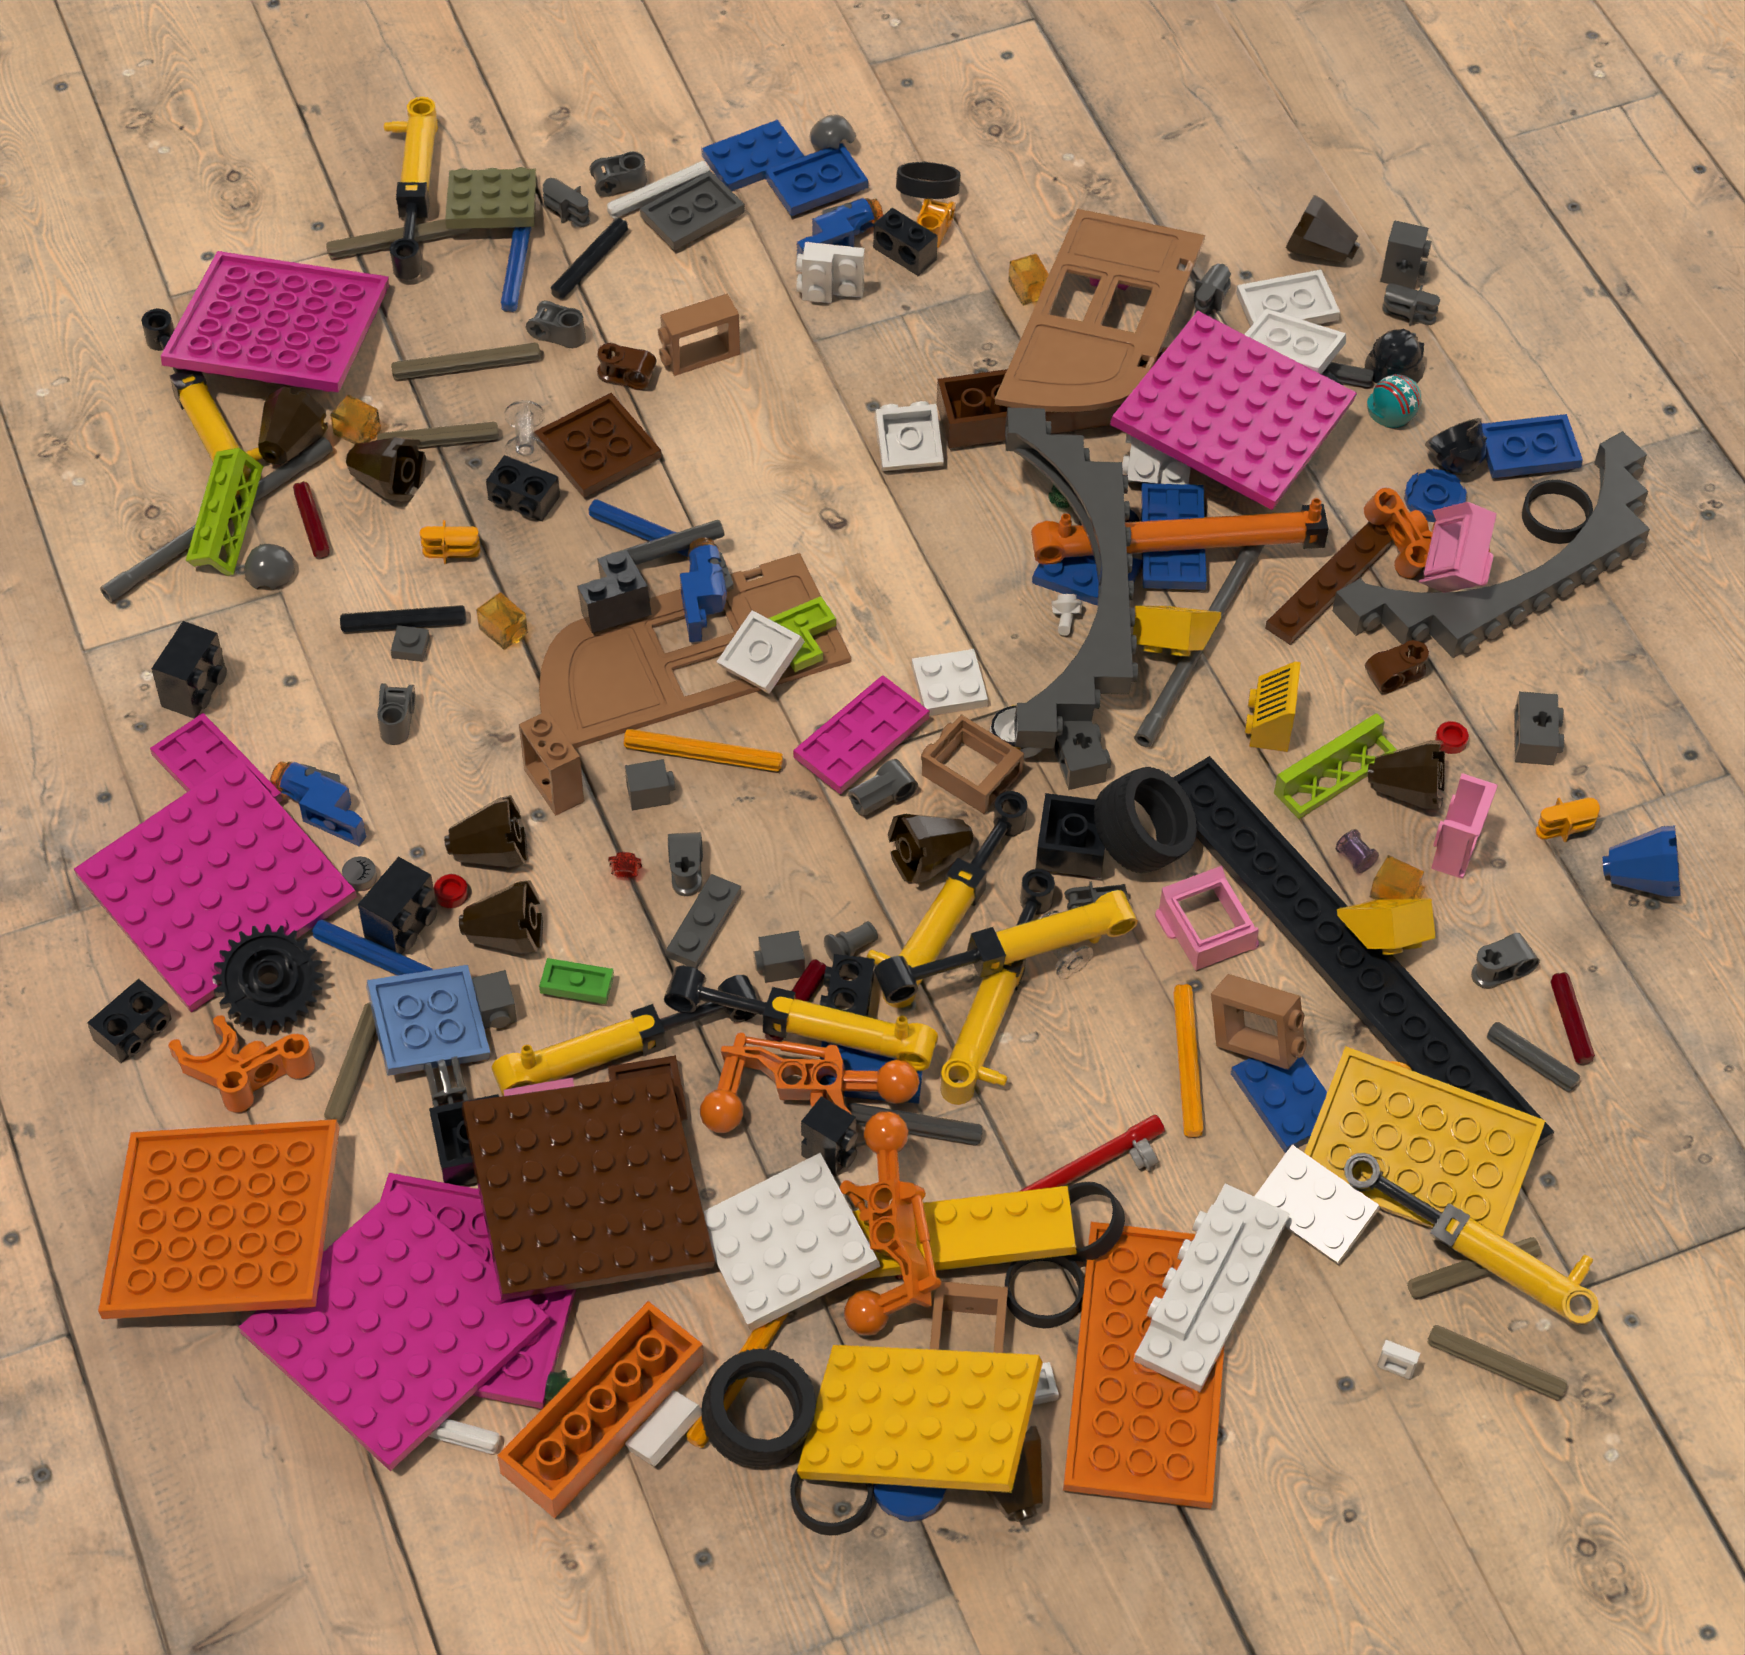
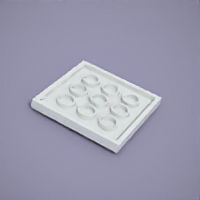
(787, 1242)

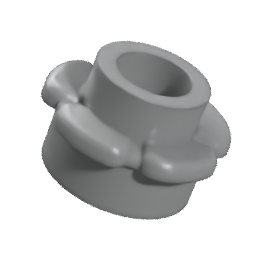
(1143, 1154)

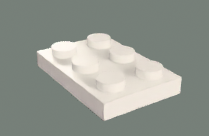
(1296, 295)
(1298, 339)
(1320, 1204)

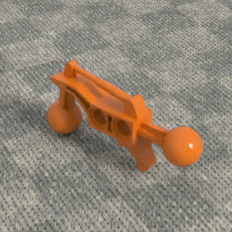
(724, 1110)
(867, 1310)

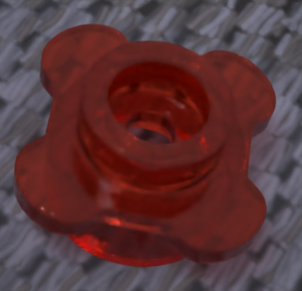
(625, 864)

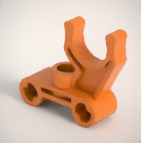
(1406, 529)
(249, 1070)

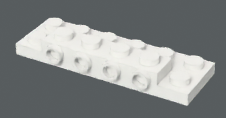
(1209, 1286)

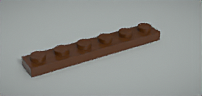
(1321, 588)

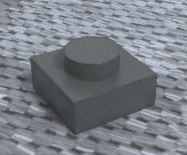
(410, 643)

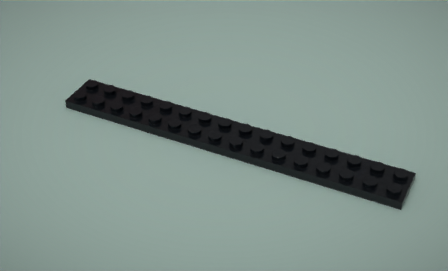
(1306, 913)

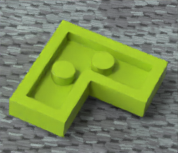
(807, 621)

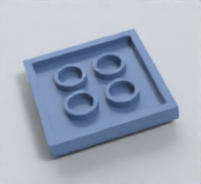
(427, 1019)

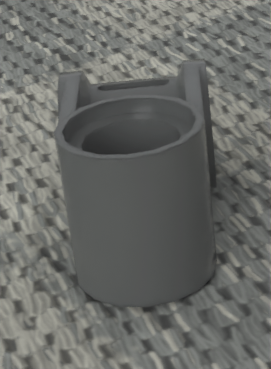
(622, 173)
(559, 323)
(395, 713)
(685, 861)
(1504, 961)

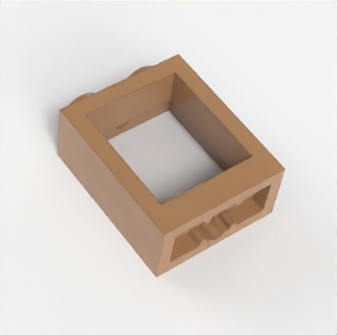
(694, 319)
(963, 730)
(553, 759)
(1240, 994)
(970, 1299)

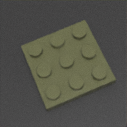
(491, 198)

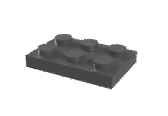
(692, 210)

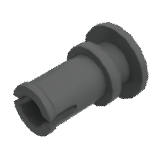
(848, 942)

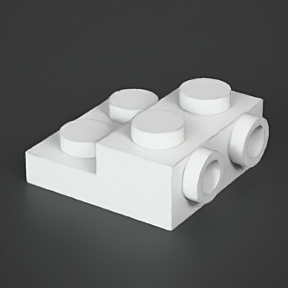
(830, 272)
(908, 436)
(1152, 465)

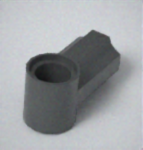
(889, 784)

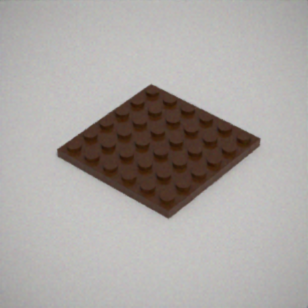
(586, 1186)

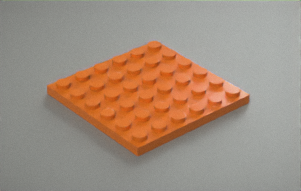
(221, 1220)

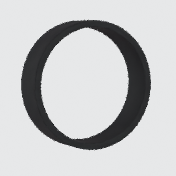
(945, 184)
(1558, 487)
(1114, 1230)
(1046, 1321)
(825, 1528)

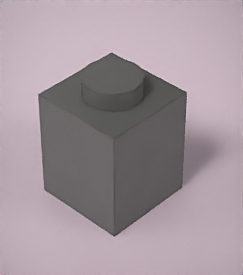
(649, 784)
(780, 956)
(495, 999)

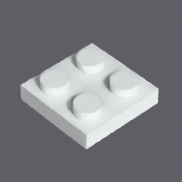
(760, 651)
(949, 682)

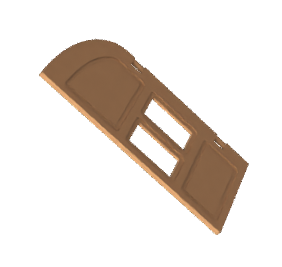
(1088, 365)
(624, 679)

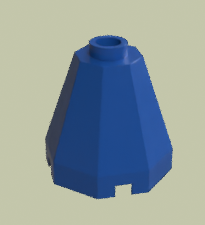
(1646, 862)

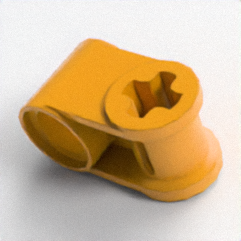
(936, 217)

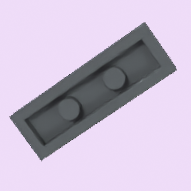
(703, 921)

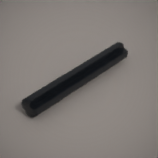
(589, 258)
(404, 617)

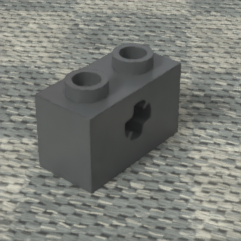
(1405, 253)
(1537, 728)
(1081, 754)

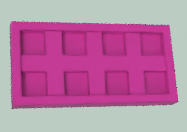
(861, 734)
(199, 752)

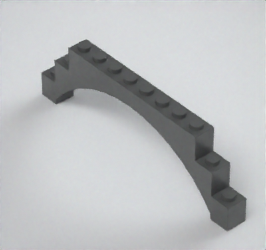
(1097, 498)
(1469, 617)

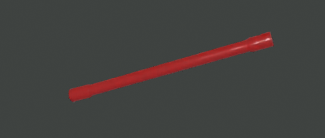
(1148, 1129)

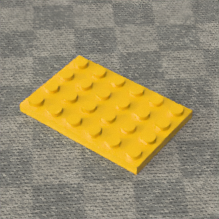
(1425, 1139)
(921, 1417)

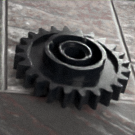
(268, 954)

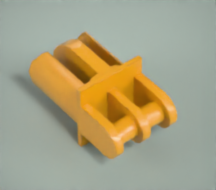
(450, 542)
(1567, 818)

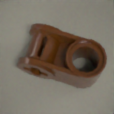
(628, 366)
(1395, 669)

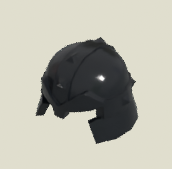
(1396, 354)
(1459, 447)

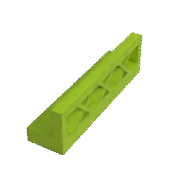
(219, 505)
(1324, 761)

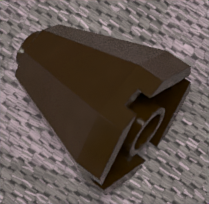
(1323, 233)
(289, 425)
(388, 466)
(1411, 774)
(490, 836)
(927, 844)
(505, 919)
(1027, 1486)

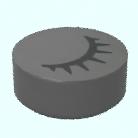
(359, 872)

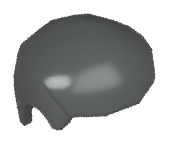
(830, 131)
(269, 566)

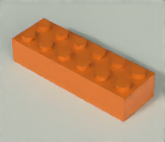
(600, 1409)

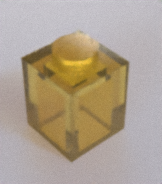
(1027, 278)
(355, 421)
(502, 621)
(1397, 881)

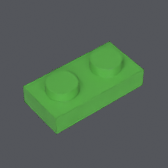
(576, 981)

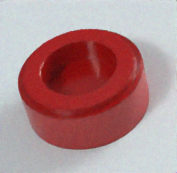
(1453, 735)
(450, 891)

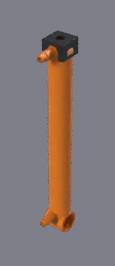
(1310, 527)

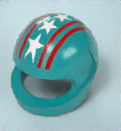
(1395, 400)

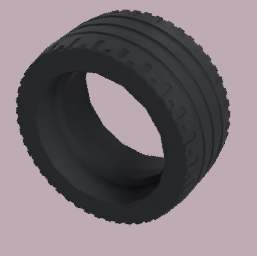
(1121, 828)
(778, 1370)

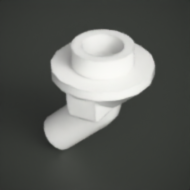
(1066, 607)

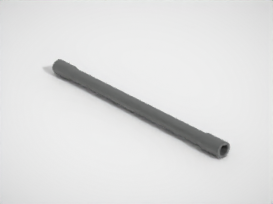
(127, 580)
(1154, 720)

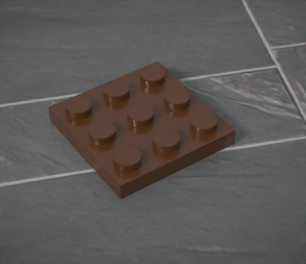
(598, 444)

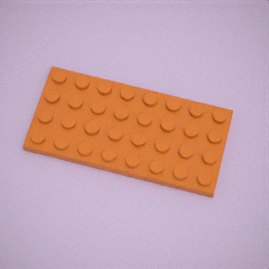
(1129, 1424)

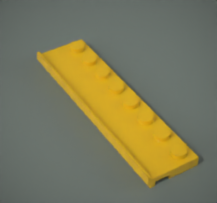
(991, 1230)

